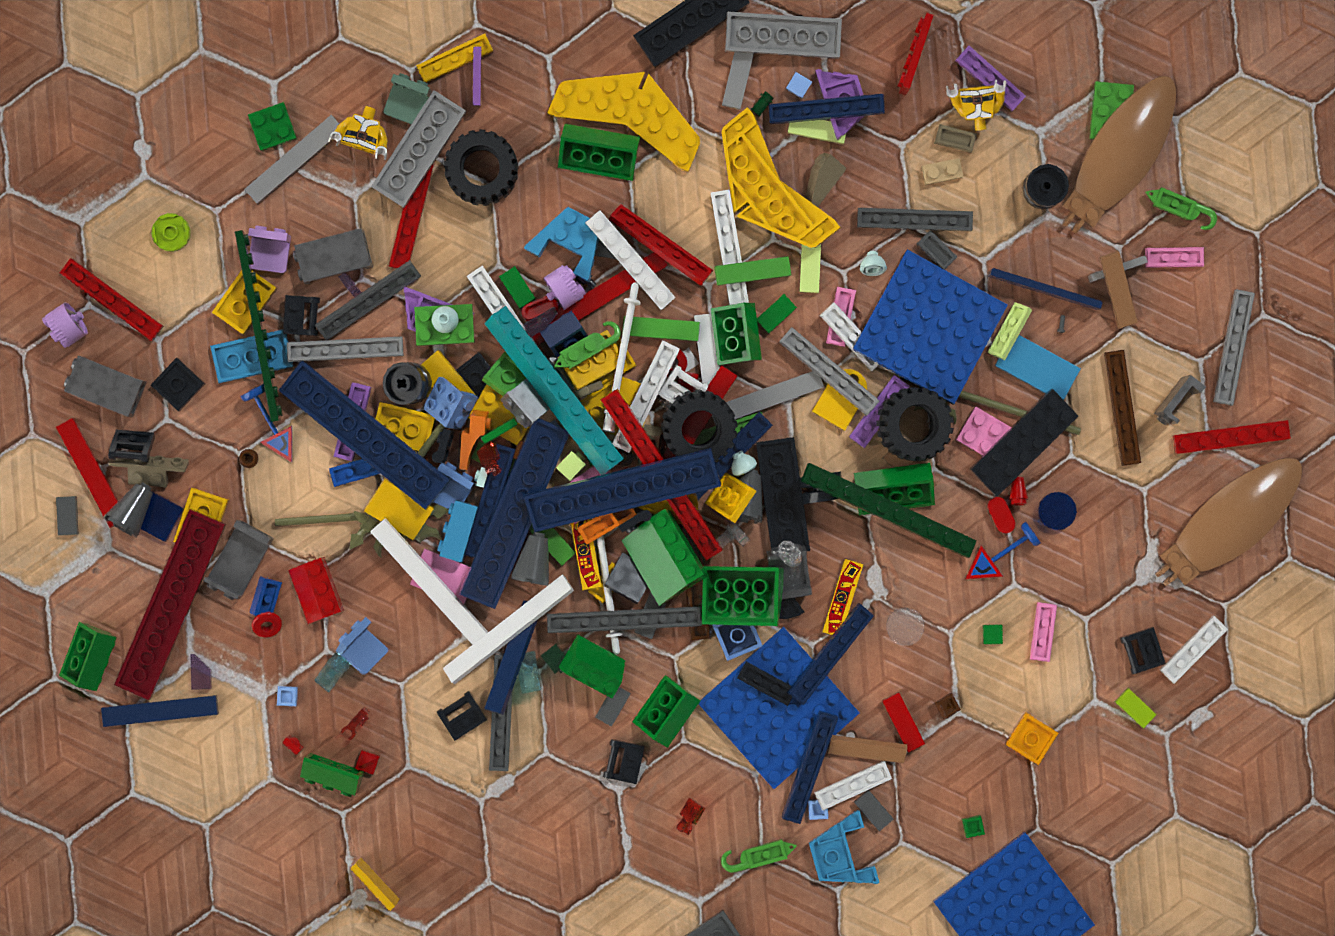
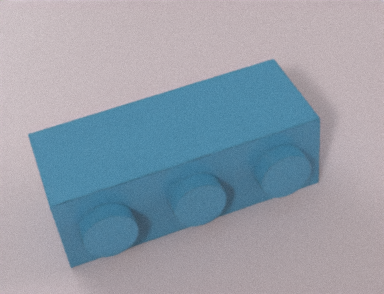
(457, 530)

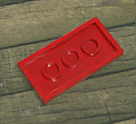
(916, 47)

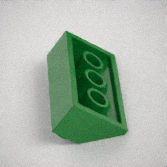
(598, 152)
(905, 485)

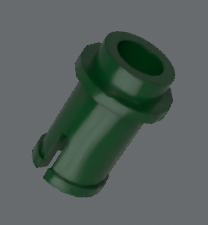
(762, 103)

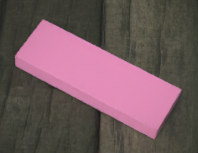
(1174, 257)
(844, 300)
(1043, 632)

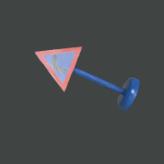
(281, 441)
(984, 566)

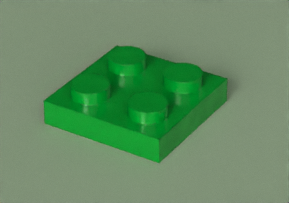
(272, 126)

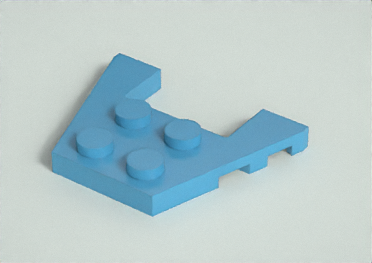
(571, 233)
(833, 856)

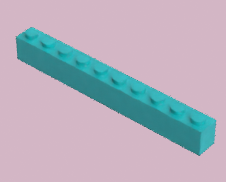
(553, 390)

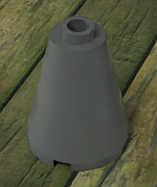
(754, 508)
(131, 509)
(533, 561)

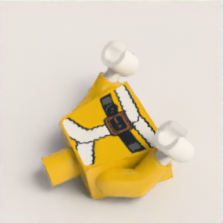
(978, 102)
(362, 133)

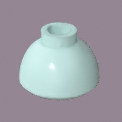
(873, 264)
(445, 319)
(742, 463)

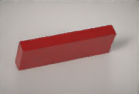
(903, 721)

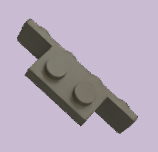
(151, 473)

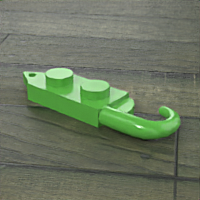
(1181, 206)
(587, 347)
(759, 855)

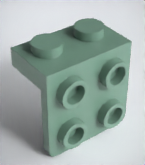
(406, 98)

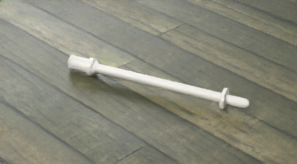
(609, 423)
(607, 592)

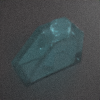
(332, 672)
(529, 674)

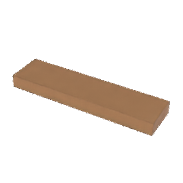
(1118, 289)
(867, 749)

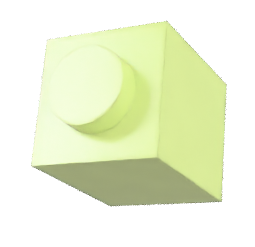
(572, 465)

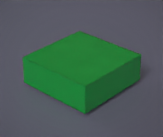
(992, 634)
(973, 826)

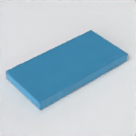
(241, 360)
(1039, 367)

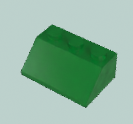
(736, 333)
(87, 656)
(593, 666)
(666, 711)
(331, 774)

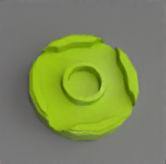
(171, 232)

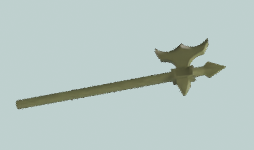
(999, 406)
(369, 522)
(425, 531)

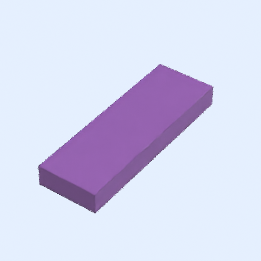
(477, 76)

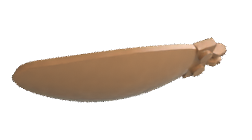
(1122, 151)
(1232, 520)

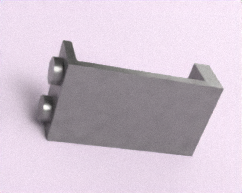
(332, 255)
(104, 386)
(526, 402)
(238, 560)

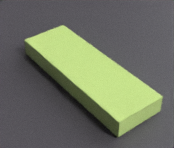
(815, 129)
(810, 269)
(1009, 331)

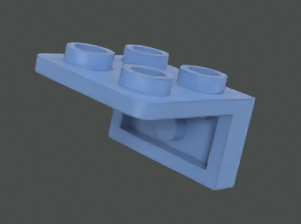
(449, 404)
(457, 488)
(361, 647)

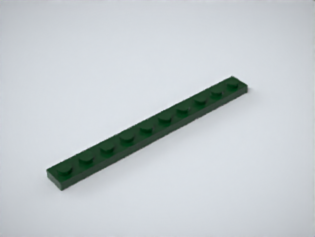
(257, 318)
(888, 510)

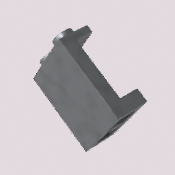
(1184, 385)
(792, 587)

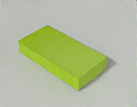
(1135, 708)

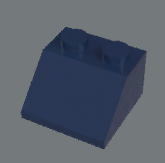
(563, 333)

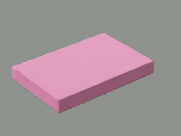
(448, 570)

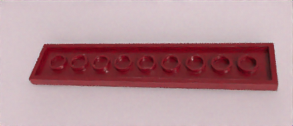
(170, 604)

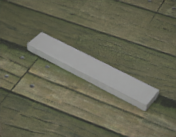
(292, 160)
(1233, 347)
(345, 349)
(829, 371)
(775, 394)

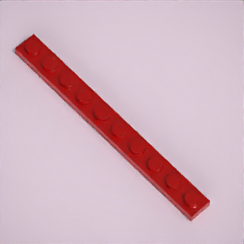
(649, 453)

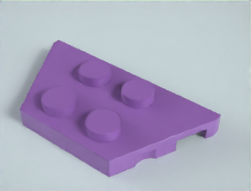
(836, 86)
(418, 299)

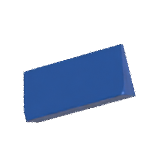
(265, 596)

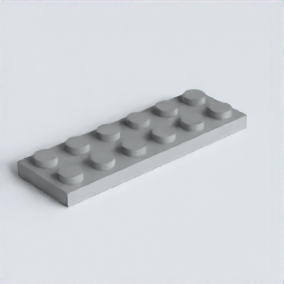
(783, 35)
(419, 149)

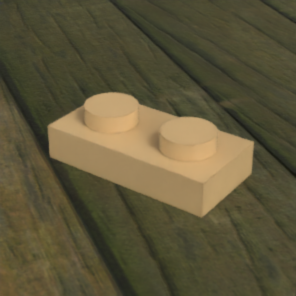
(942, 171)

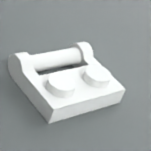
(672, 389)

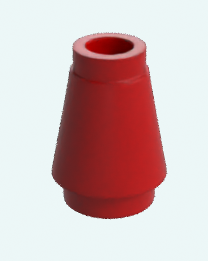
(1018, 492)

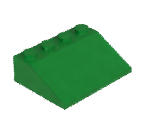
(664, 557)
(742, 595)

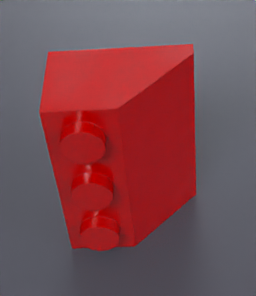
(316, 590)

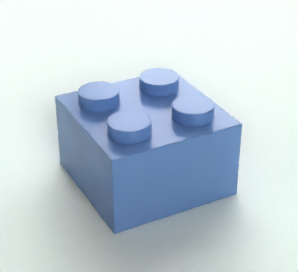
(737, 639)

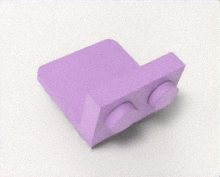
(269, 249)

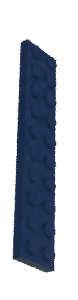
(364, 435)
(622, 490)
(511, 517)

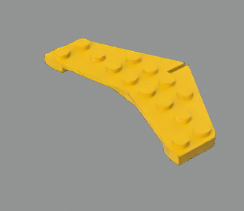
(621, 101)
(756, 182)

